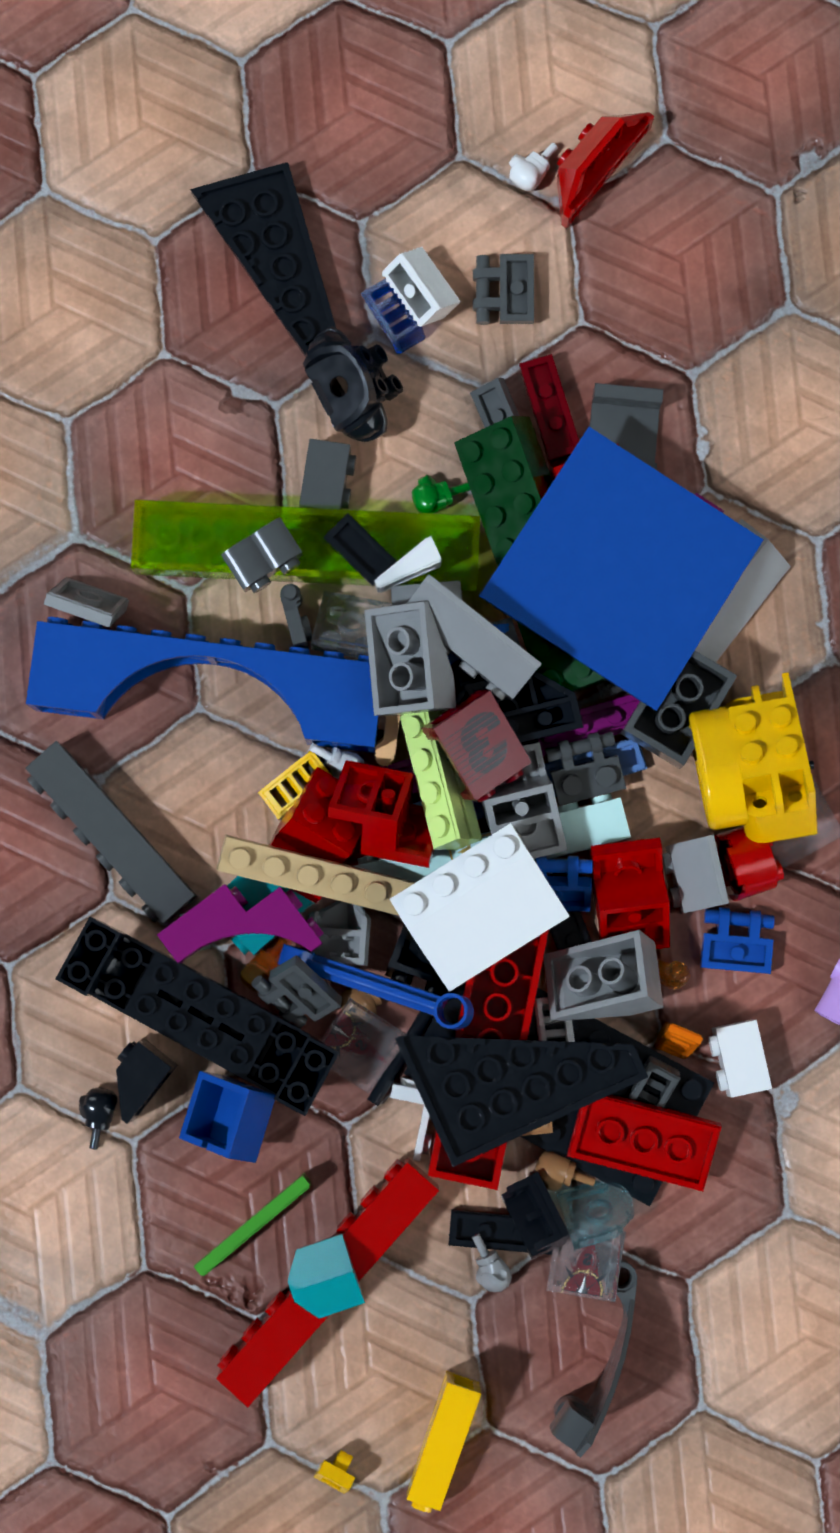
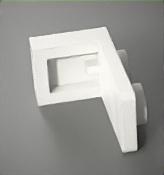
(407, 1091)

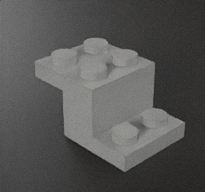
(529, 807)

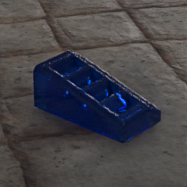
(401, 335)

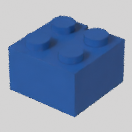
(227, 1117)

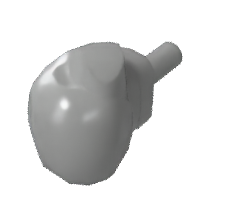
(492, 1271)

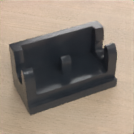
(535, 1215)

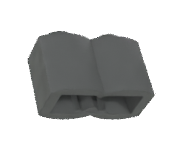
(263, 555)

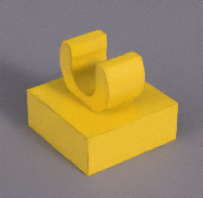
(335, 1473)

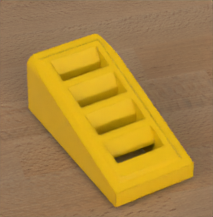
(309, 758)

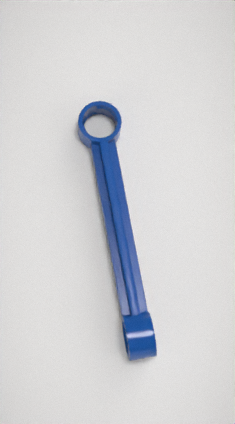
(381, 986)

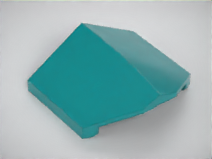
(324, 1278)

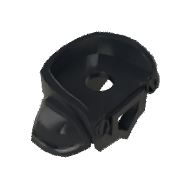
(360, 410)

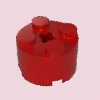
(746, 864)

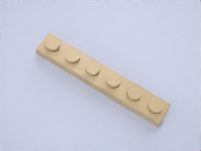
(310, 874)

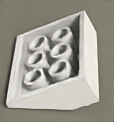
(479, 907)

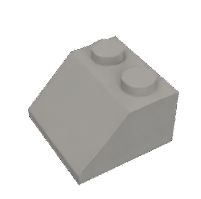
(695, 874)

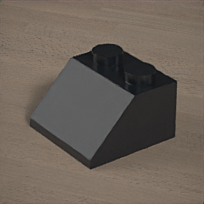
(140, 1077)

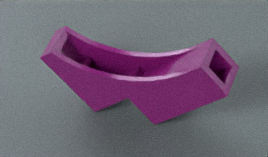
(224, 916)

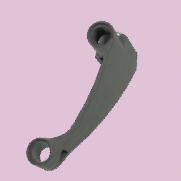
(577, 1421)

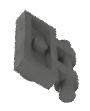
(516, 289)
(298, 626)
(589, 778)
(303, 987)

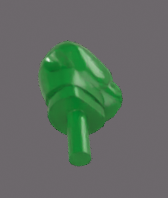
(433, 496)

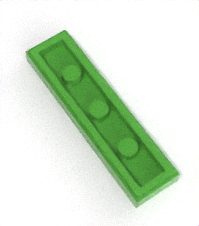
(252, 1225)

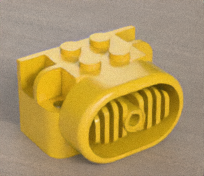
(755, 766)

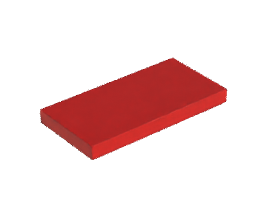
(645, 1140)

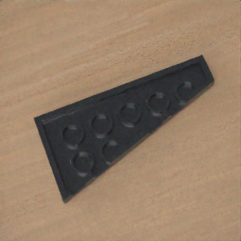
(269, 237)

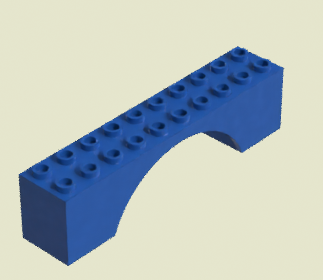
(91, 668)

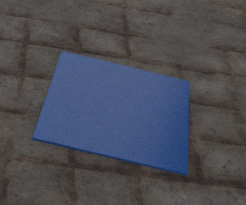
(621, 568)

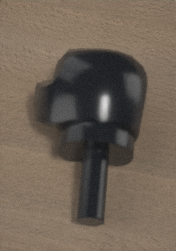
(98, 1110)

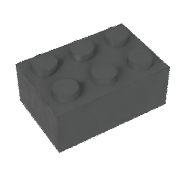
(667, 730)

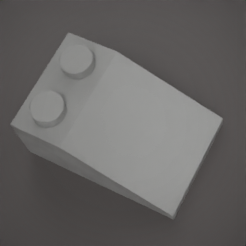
(407, 661)
(604, 978)

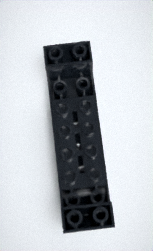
(198, 1014)

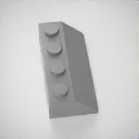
(750, 591)
(477, 642)

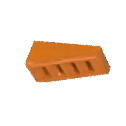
(677, 1040)

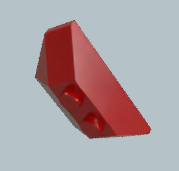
(596, 159)

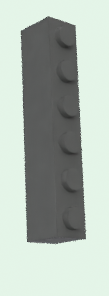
(111, 832)

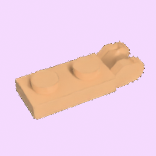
(387, 745)

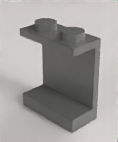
(628, 418)

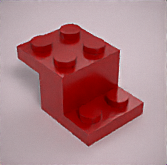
(384, 807)
(311, 831)
(631, 890)

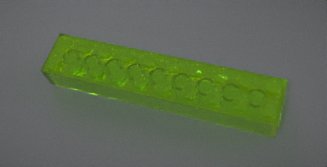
(191, 536)

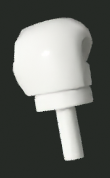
(530, 171)
(335, 758)

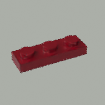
(549, 407)

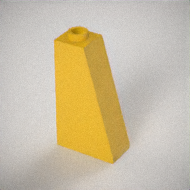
(443, 1441)

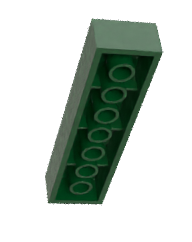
(507, 485)

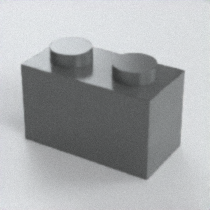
(326, 475)

